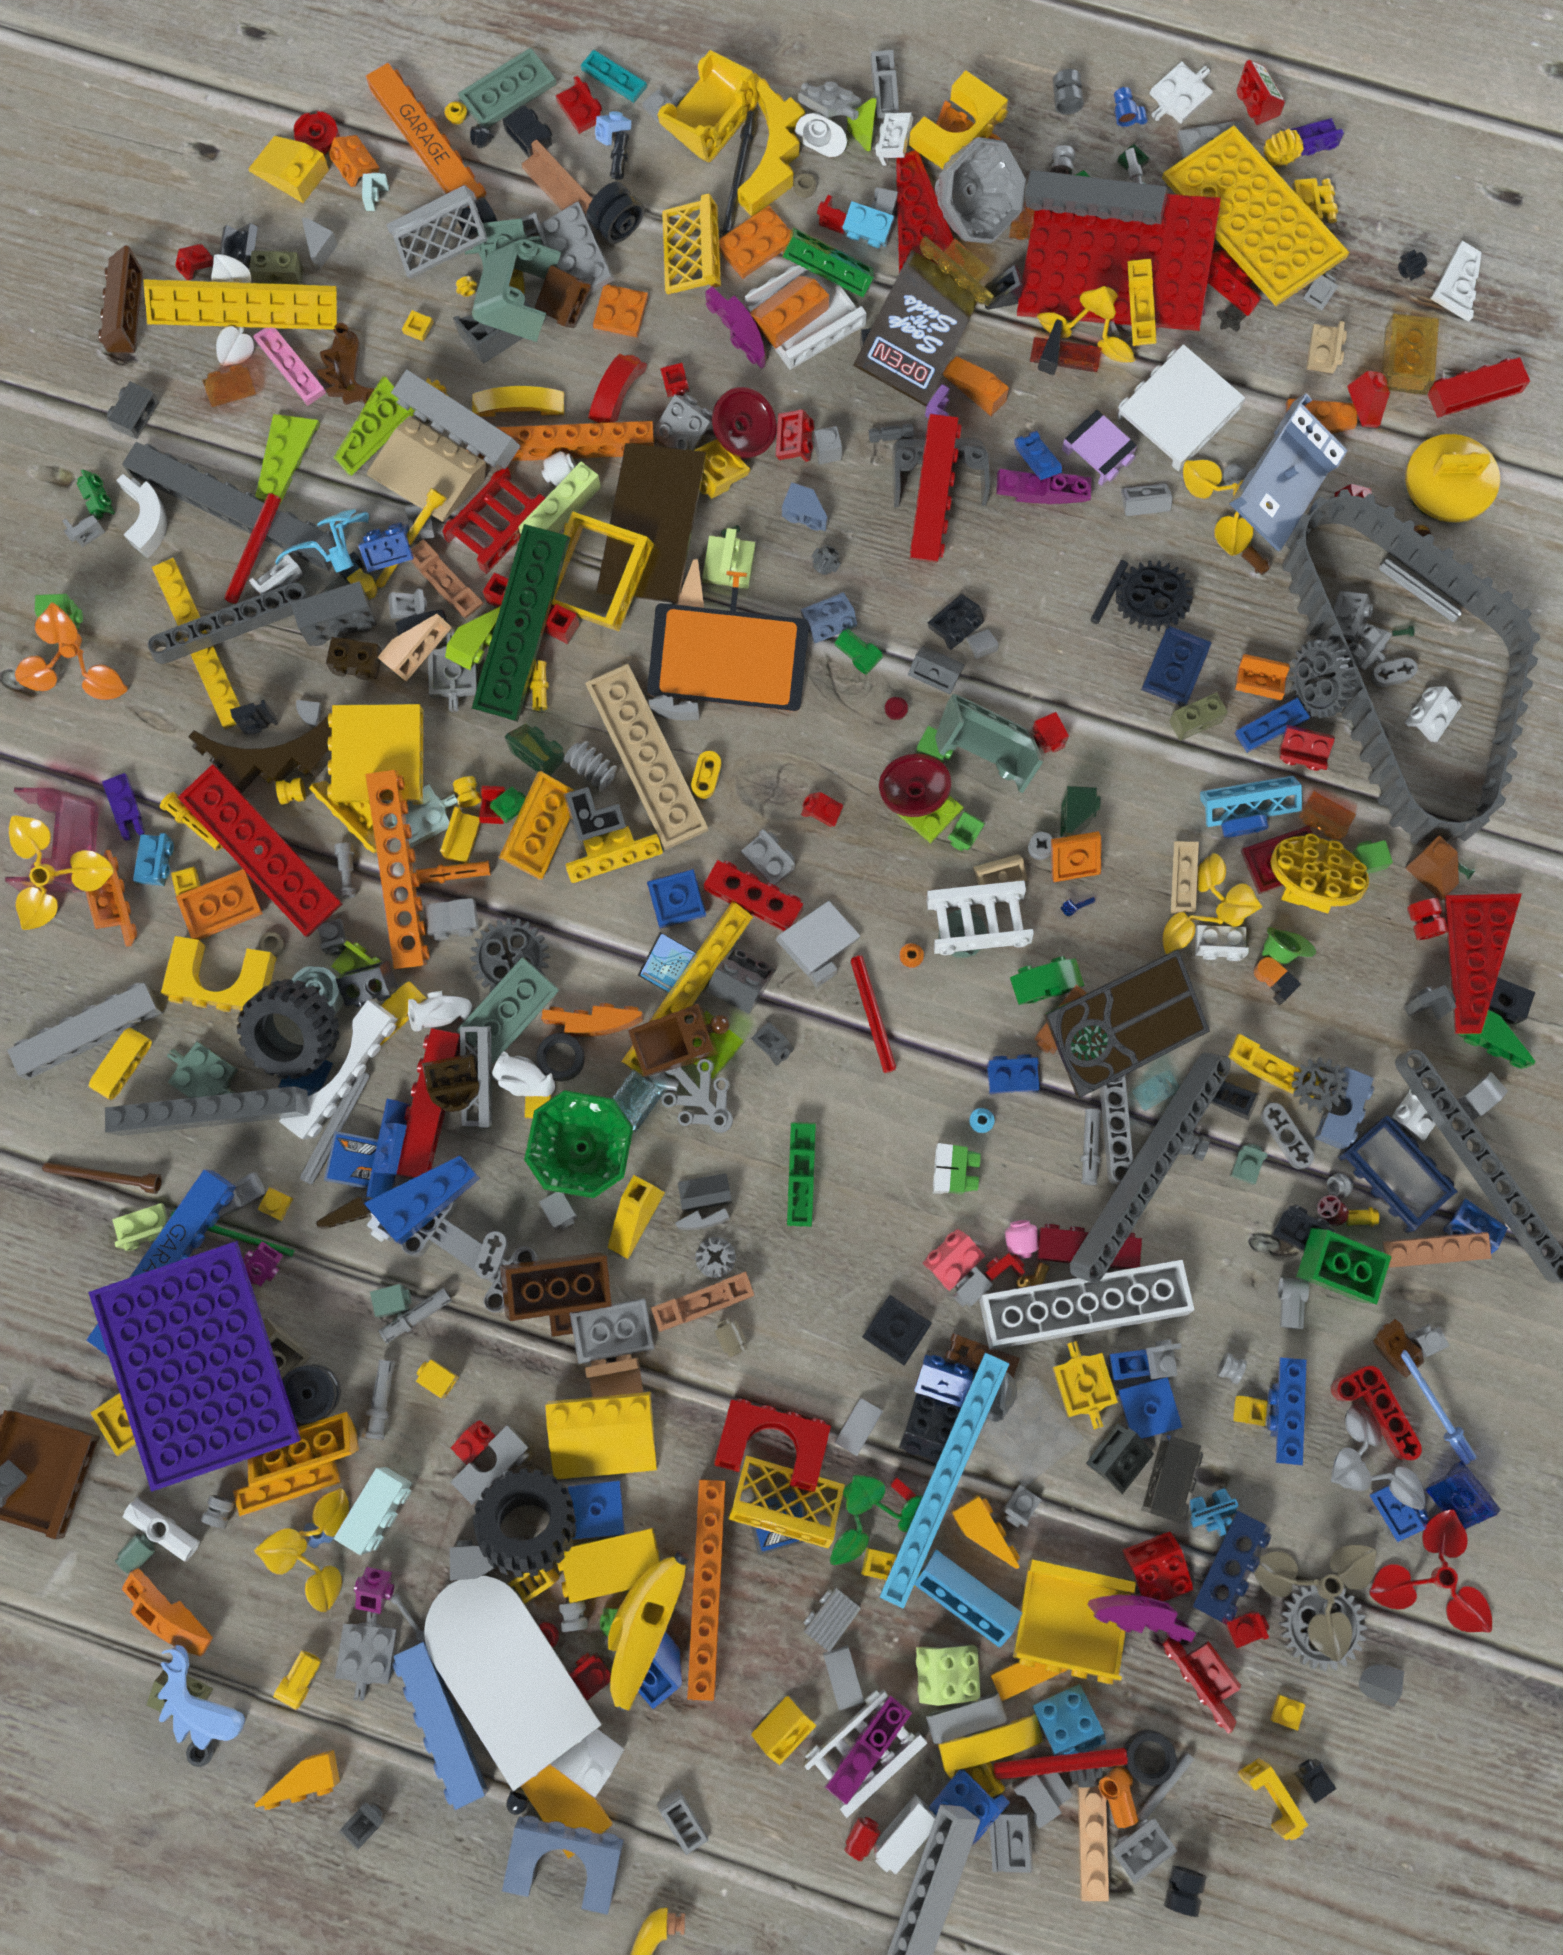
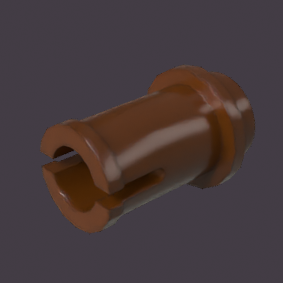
(1256, 560)

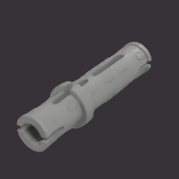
(1092, 1117)
(406, 1321)

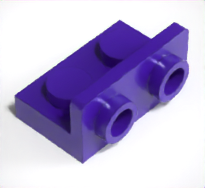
(1319, 136)

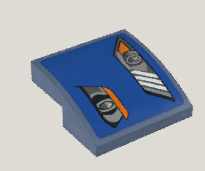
(350, 1160)

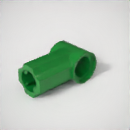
(863, 655)

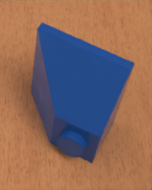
(664, 1673)

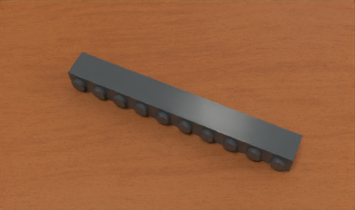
(225, 501)

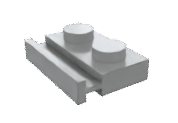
(1011, 1843)

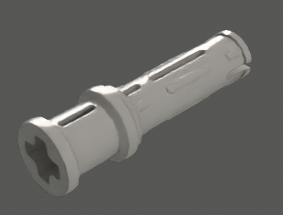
(377, 1413)

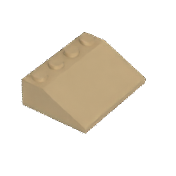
(423, 459)

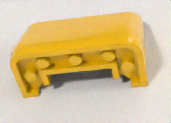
(712, 107)

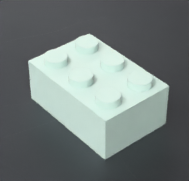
(374, 1511)

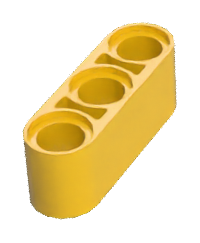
(398, 1004)
(120, 1063)

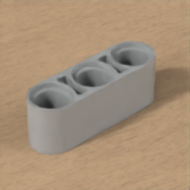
(966, 1718)

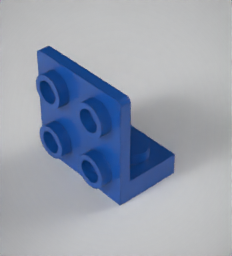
(386, 547)
(967, 1793)

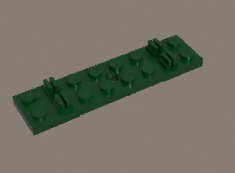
(528, 597)

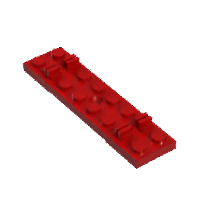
(278, 868)

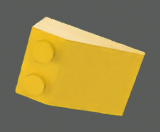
(290, 167)

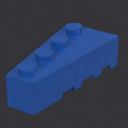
(418, 1201)

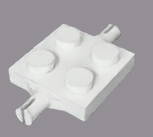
(1181, 92)

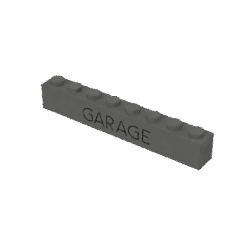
(206, 1111)

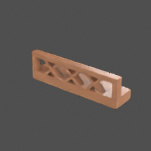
(554, 179)

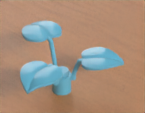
(338, 555)

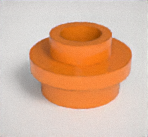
(906, 961)

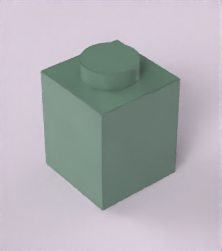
(390, 1300)

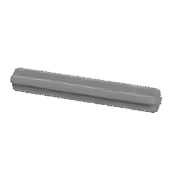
(1420, 590)

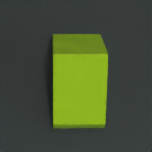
(863, 126)

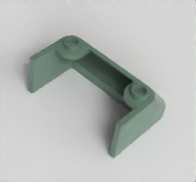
(503, 305)
(990, 738)

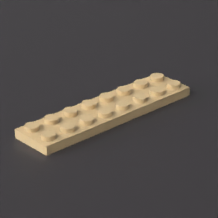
(646, 757)

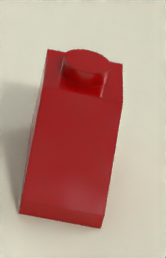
(1370, 397)

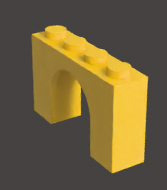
(977, 99)
(184, 983)

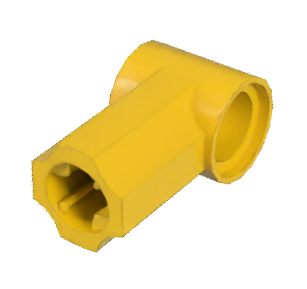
(295, 1685)

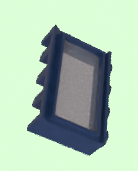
(1399, 1172)

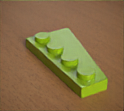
(372, 427)
(283, 453)

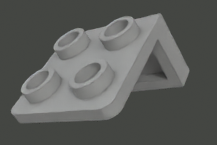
(683, 423)

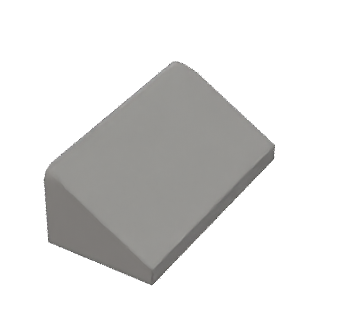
(1146, 499)
(858, 1426)

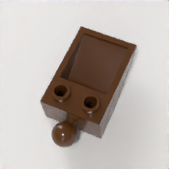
(670, 1040)

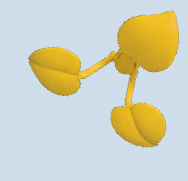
(1101, 303)
(1201, 479)
(1238, 905)
(35, 906)
(287, 1545)

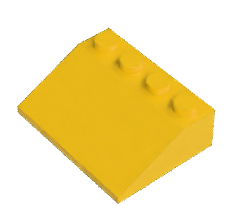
(601, 1435)

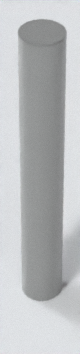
(1164, 1788)

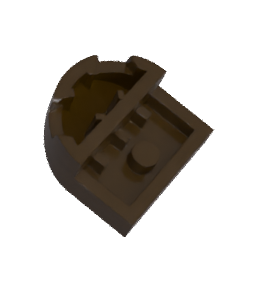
(451, 1082)

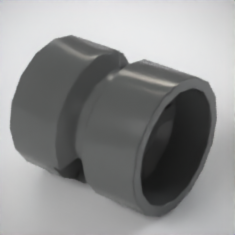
(1068, 92)

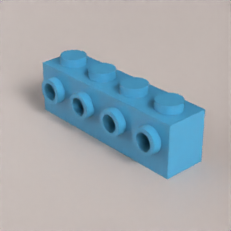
(969, 1600)

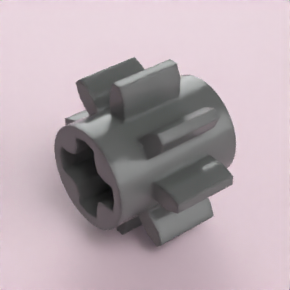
(826, 560)
(1087, 1777)

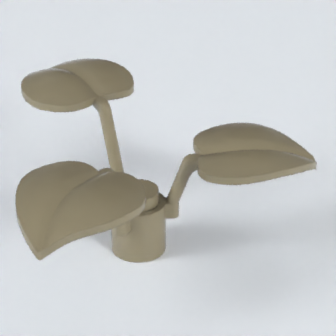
(1355, 1570)

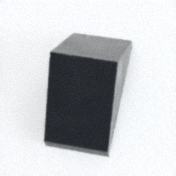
(1005, 288)

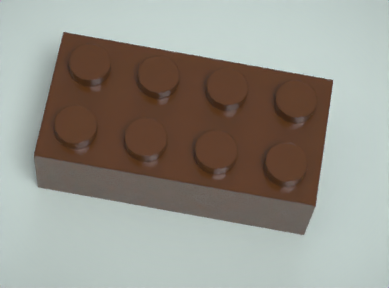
(555, 1286)

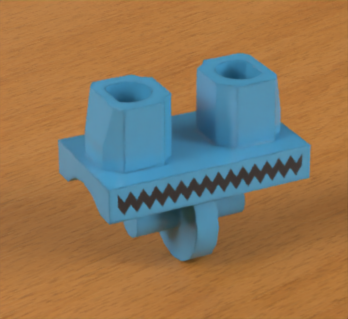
(1223, 1508)

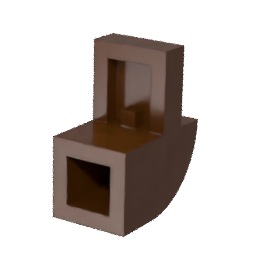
(1391, 1343)

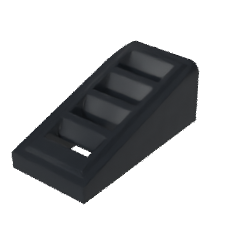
(1050, 355)
(1236, 1109)

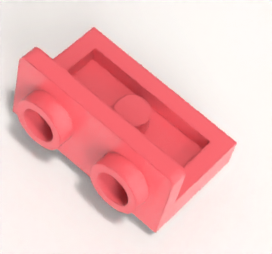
(953, 1259)

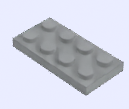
(580, 251)

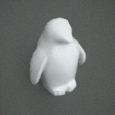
(437, 1010)
(522, 1076)

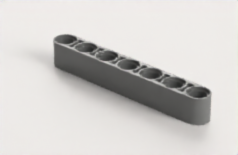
(216, 621)

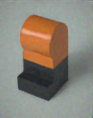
(1277, 978)

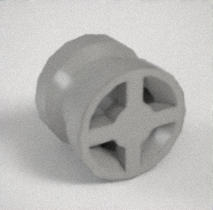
(1040, 850)
(1232, 1368)

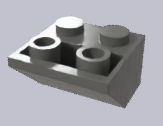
(740, 980)

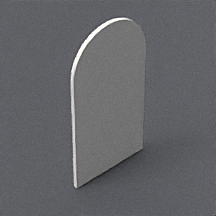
(506, 1677)

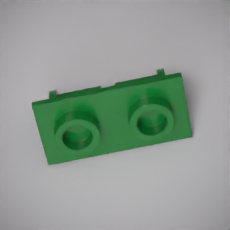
(92, 486)

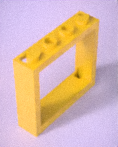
(630, 577)

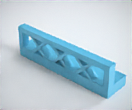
(1255, 793)

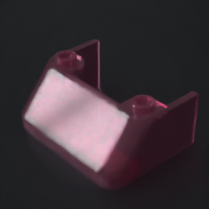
(73, 832)

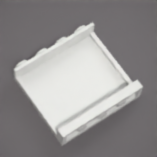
(830, 327)
(1181, 405)

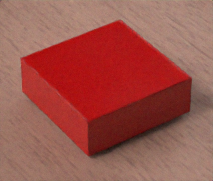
(902, 1489)

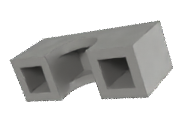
(510, 1450)

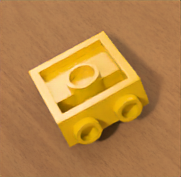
(720, 469)

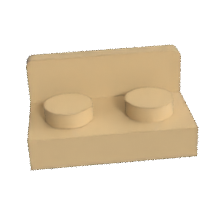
(1325, 347)

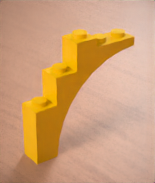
(773, 174)

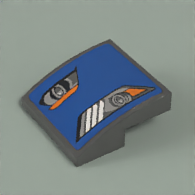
(769, 1541)

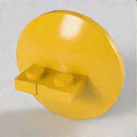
(1452, 478)
(1318, 873)

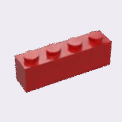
(1478, 387)

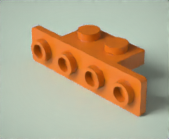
(109, 906)

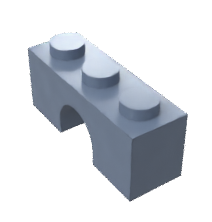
(1340, 1130)

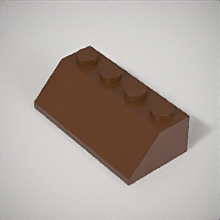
(121, 302)

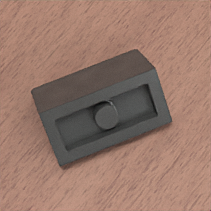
(936, 669)
(704, 1192)

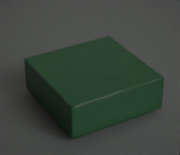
(1141, 157)

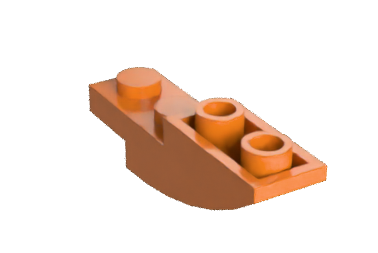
(603, 1021)
(167, 1621)

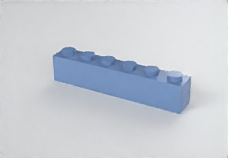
(441, 1726)

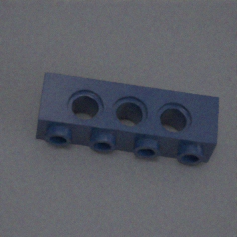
(1229, 1552)

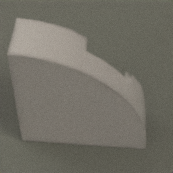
(309, 711)

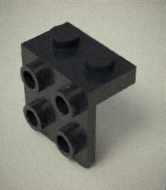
(928, 1427)

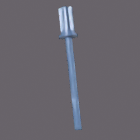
(1453, 1435)

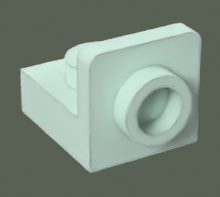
(370, 190)

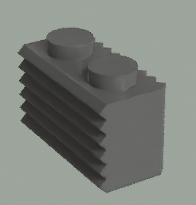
(132, 409)

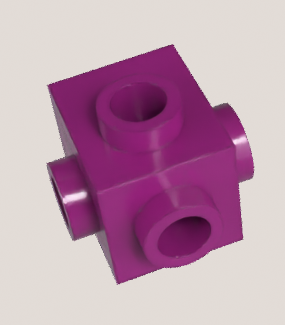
(262, 1264)
(373, 1590)

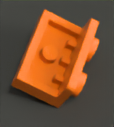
(352, 158)
(1261, 677)

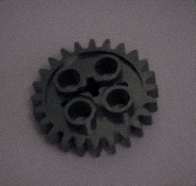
(1154, 595)

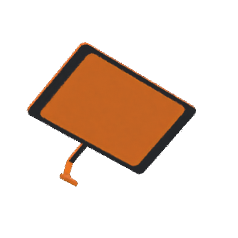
(728, 655)

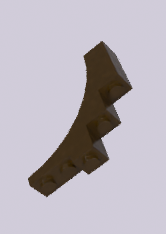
(241, 766)

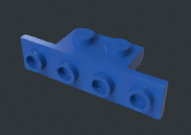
(388, 1148)
(1288, 1411)

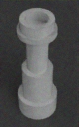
(345, 865)

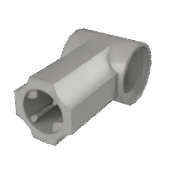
(1293, 1297)

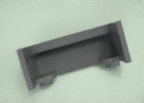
(909, 453)

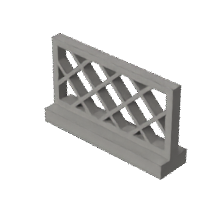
(434, 213)

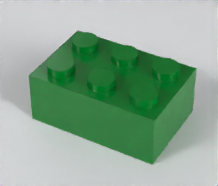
(1344, 1266)

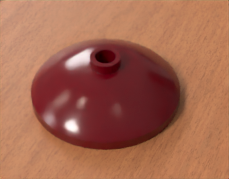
(753, 416)
(915, 775)

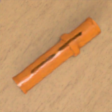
(476, 869)

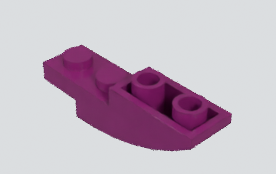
(743, 329)
(1052, 490)
(1138, 1612)
(867, 1750)

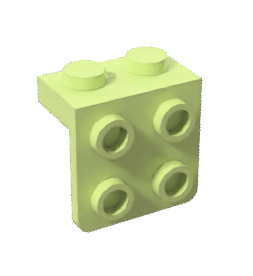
(948, 1675)

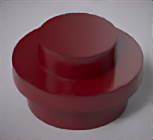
(896, 708)

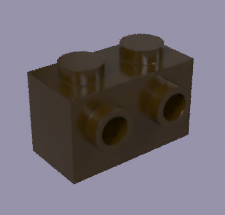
(353, 658)

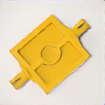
(1085, 1385)

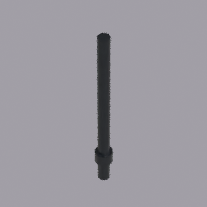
(746, 136)

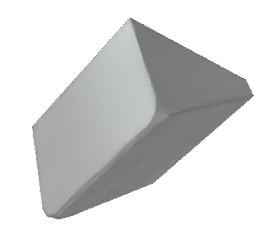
(982, 643)

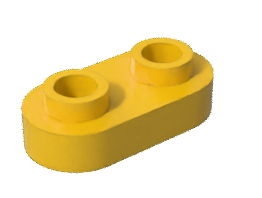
(706, 775)

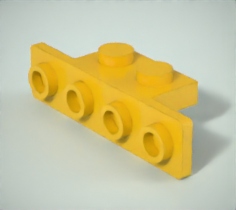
(353, 815)
(612, 852)

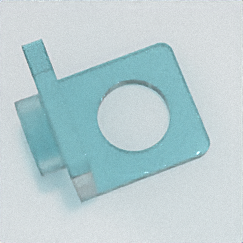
(1155, 1090)

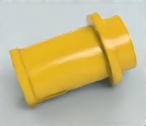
(1363, 1217)

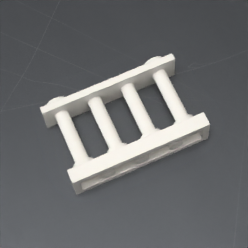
(974, 895)
(890, 1761)

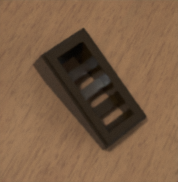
(347, 1213)

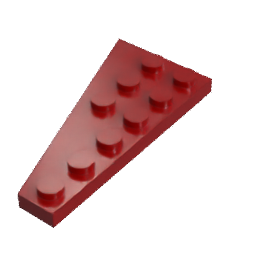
(917, 209)
(1476, 947)

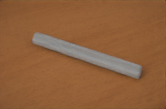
(335, 1124)

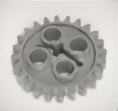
(1317, 1605)

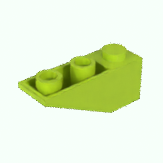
(471, 639)

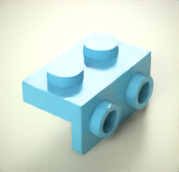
(868, 224)

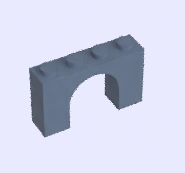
(597, 1852)

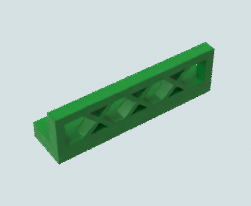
(828, 262)

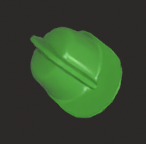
(1286, 946)

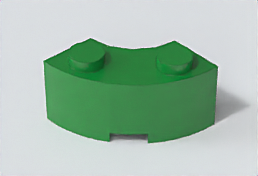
(1046, 980)

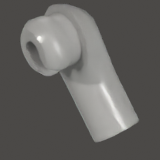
(665, 1083)

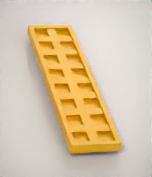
(240, 304)

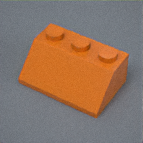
(790, 310)

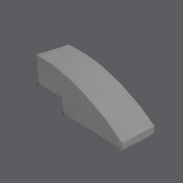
(884, 82)

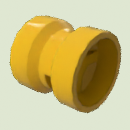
(466, 789)
(288, 791)

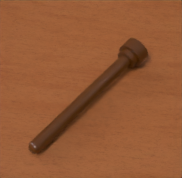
(149, 1183)

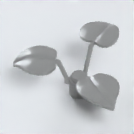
(1352, 1473)

